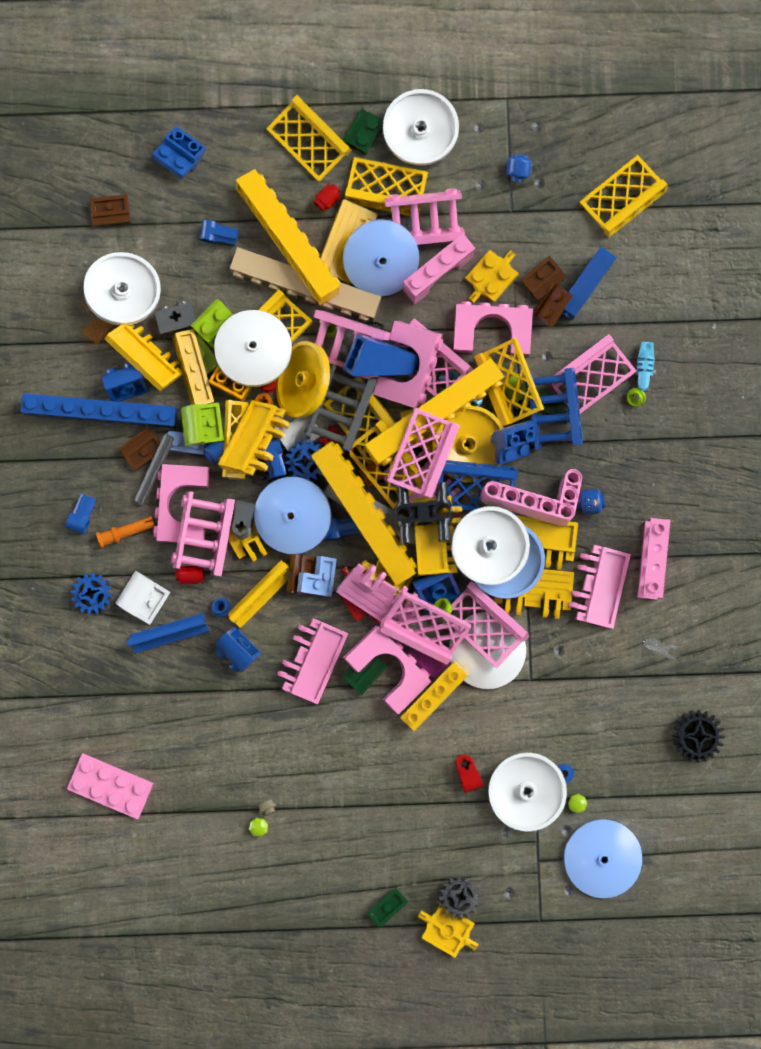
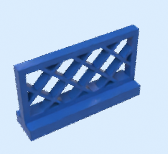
(476, 470)
(168, 633)

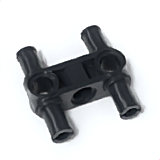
(423, 514)

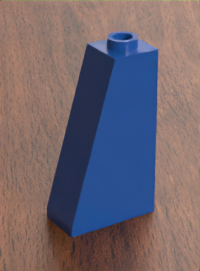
(588, 282)
(377, 358)

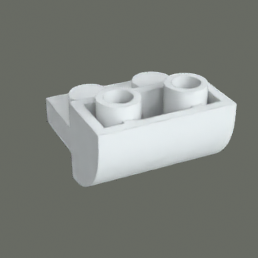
(295, 432)
(142, 597)

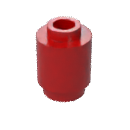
(327, 197)
(190, 575)

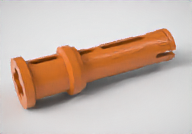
(116, 534)

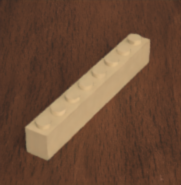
(283, 277)

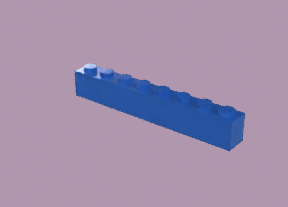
(99, 410)

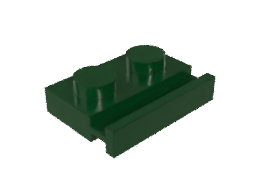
(363, 131)
(365, 678)

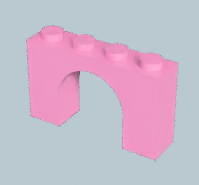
(454, 255)
(468, 316)
(426, 345)
(172, 479)
(412, 680)

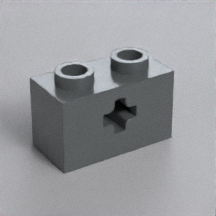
(166, 321)

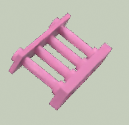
(435, 234)
(343, 325)
(221, 527)
(653, 559)

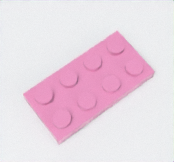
(110, 786)

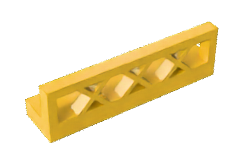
(193, 367)
(232, 421)

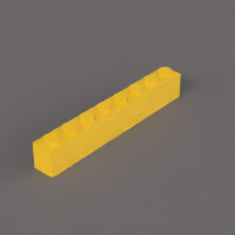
(288, 237)
(443, 405)
(364, 512)

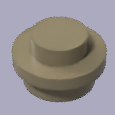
(267, 808)

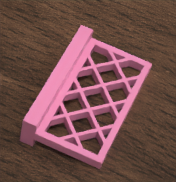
(449, 356)
(586, 359)
(438, 459)
(499, 616)
(430, 646)

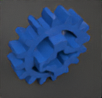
(307, 468)
(79, 597)

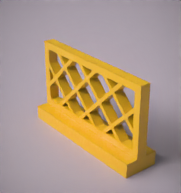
(317, 124)
(377, 201)
(632, 209)
(275, 304)
(498, 397)
(374, 406)
(379, 428)
(260, 594)

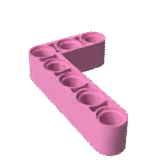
(537, 501)

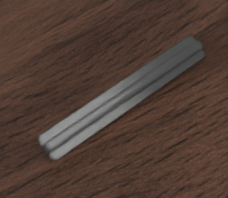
(154, 468)

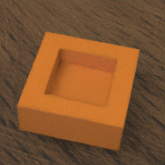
(370, 467)

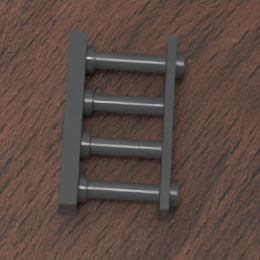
(353, 424)

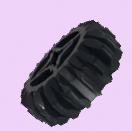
(698, 744)

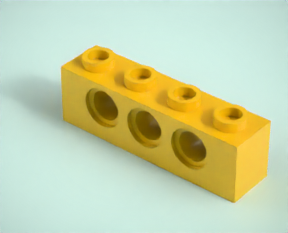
(434, 695)

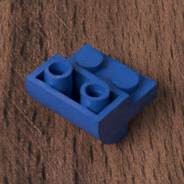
(179, 152)
(513, 441)

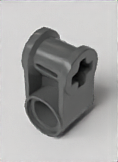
(243, 516)

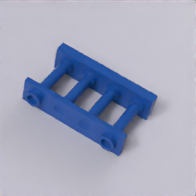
(571, 416)

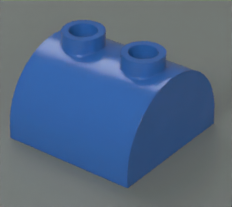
(124, 383)
(433, 587)
(237, 650)

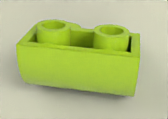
(210, 321)
(201, 424)

